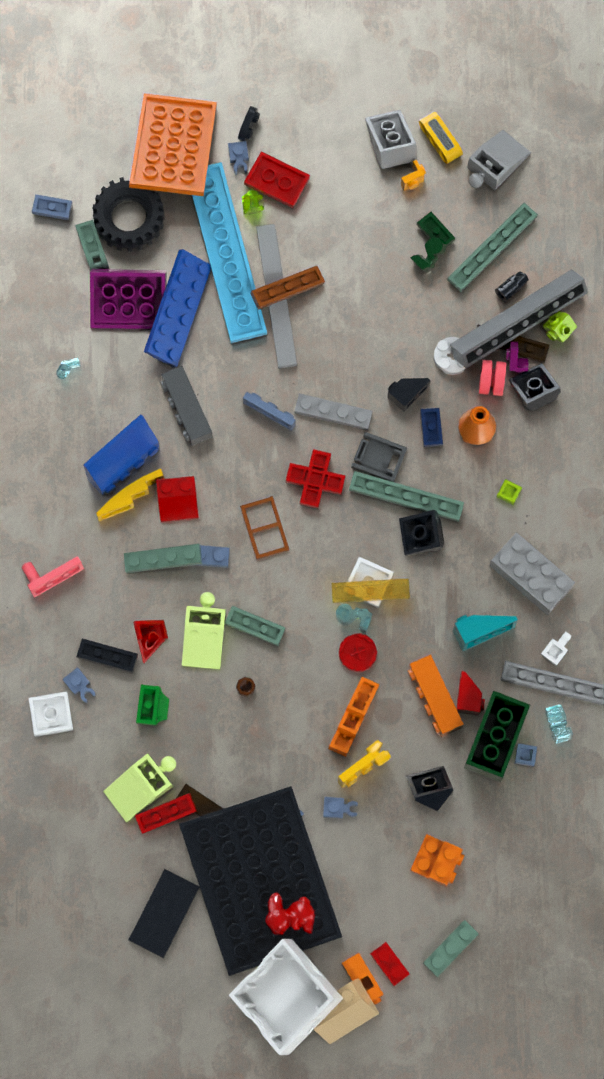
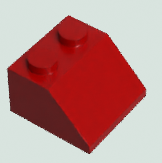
(177, 499)

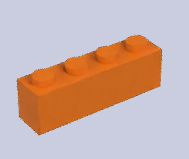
(436, 696)

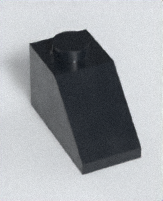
(407, 391)

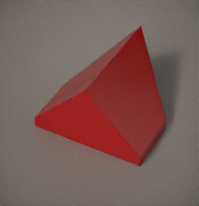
(150, 636)

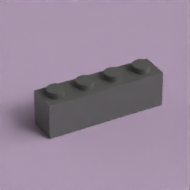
(187, 406)

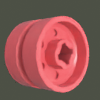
(492, 377)

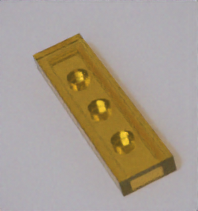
(370, 590)

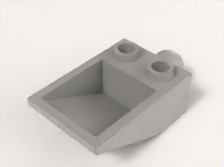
(496, 160)

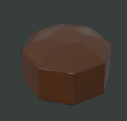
(245, 687)

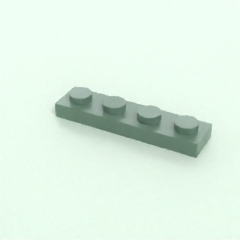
(162, 558)

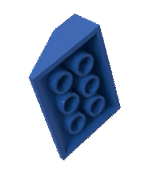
(121, 456)

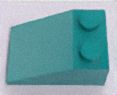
(480, 628)

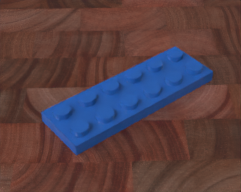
(177, 308)

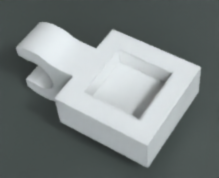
(555, 650)

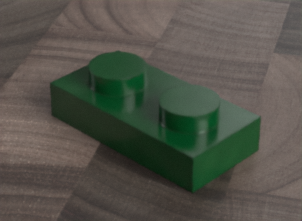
(433, 228)

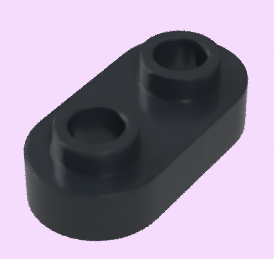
(246, 129)

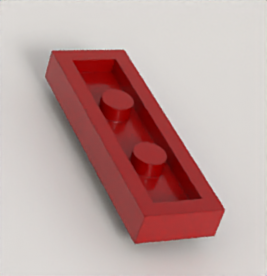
(166, 813)

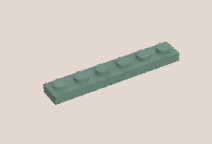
(492, 247)
(406, 496)

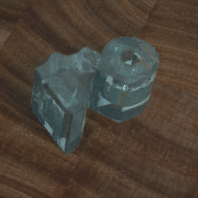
(346, 616)
(558, 722)

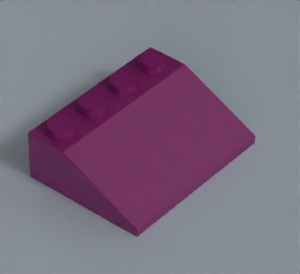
(125, 297)

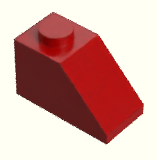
(469, 696)

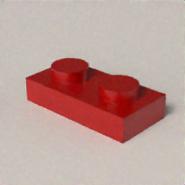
(389, 964)

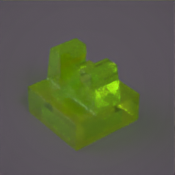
(251, 202)

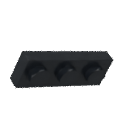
(107, 655)

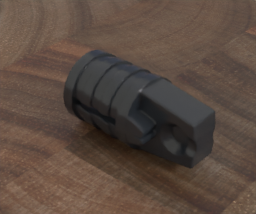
(511, 286)

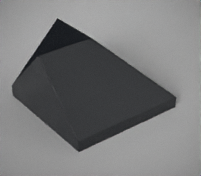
(431, 787)

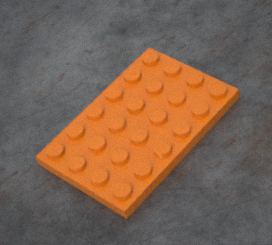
(173, 144)

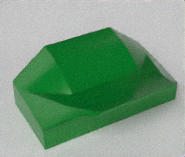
(152, 705)

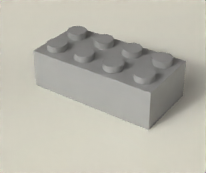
(532, 573)

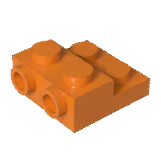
(437, 860)

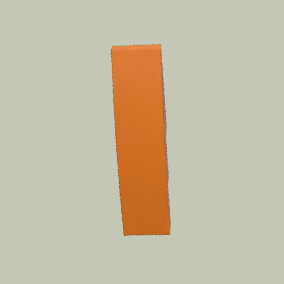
(353, 716)

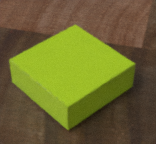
(509, 492)

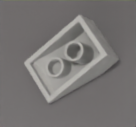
(391, 139)

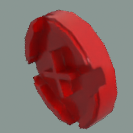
(357, 652)

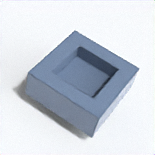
(525, 755)

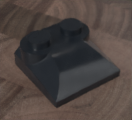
(535, 387)
(421, 533)

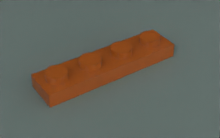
(287, 287)

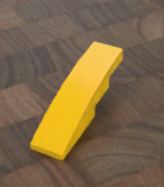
(124, 499)

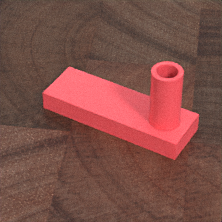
(41, 584)

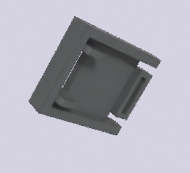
(376, 455)

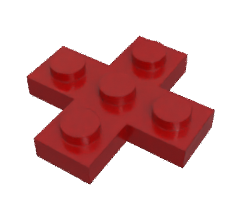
(315, 479)

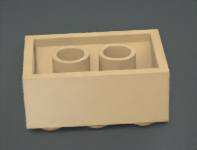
(349, 1014)

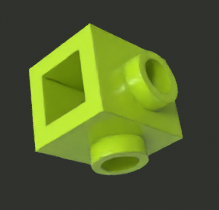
(559, 326)

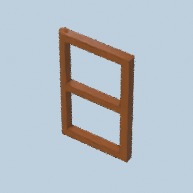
(263, 528)

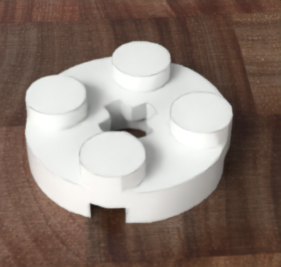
(444, 362)

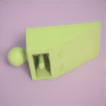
(203, 639)
(139, 789)

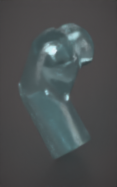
(66, 366)

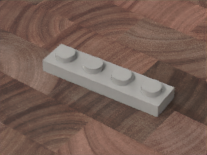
(333, 411)

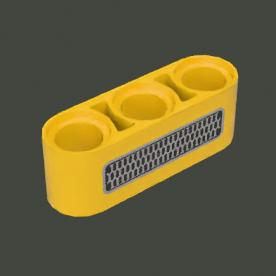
(440, 137)

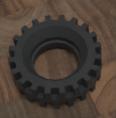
(116, 194)

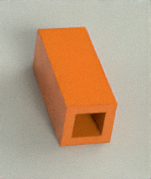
(356, 968)

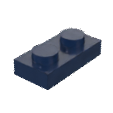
(431, 427)

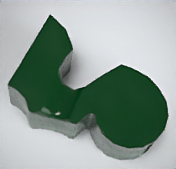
(433, 247)

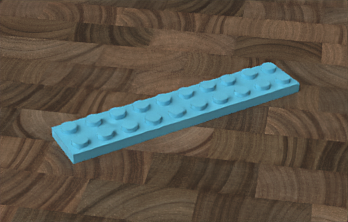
(228, 257)

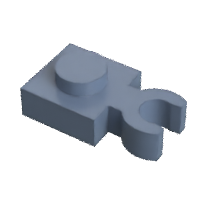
(238, 154)
(77, 683)
(335, 808)

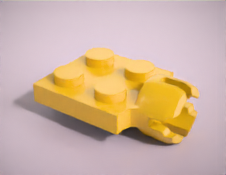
(364, 765)

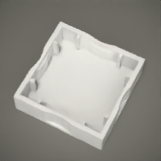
(286, 996)

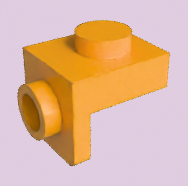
(415, 178)

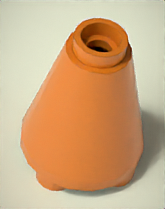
(477, 426)

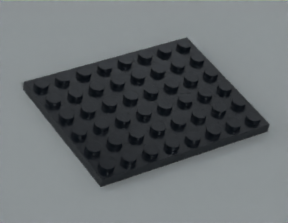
(244, 859)

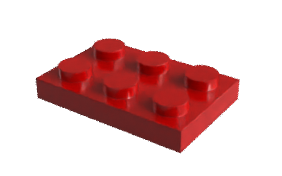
(277, 179)

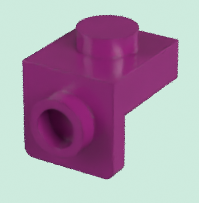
(516, 364)

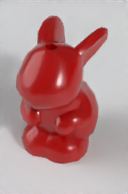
(298, 915)

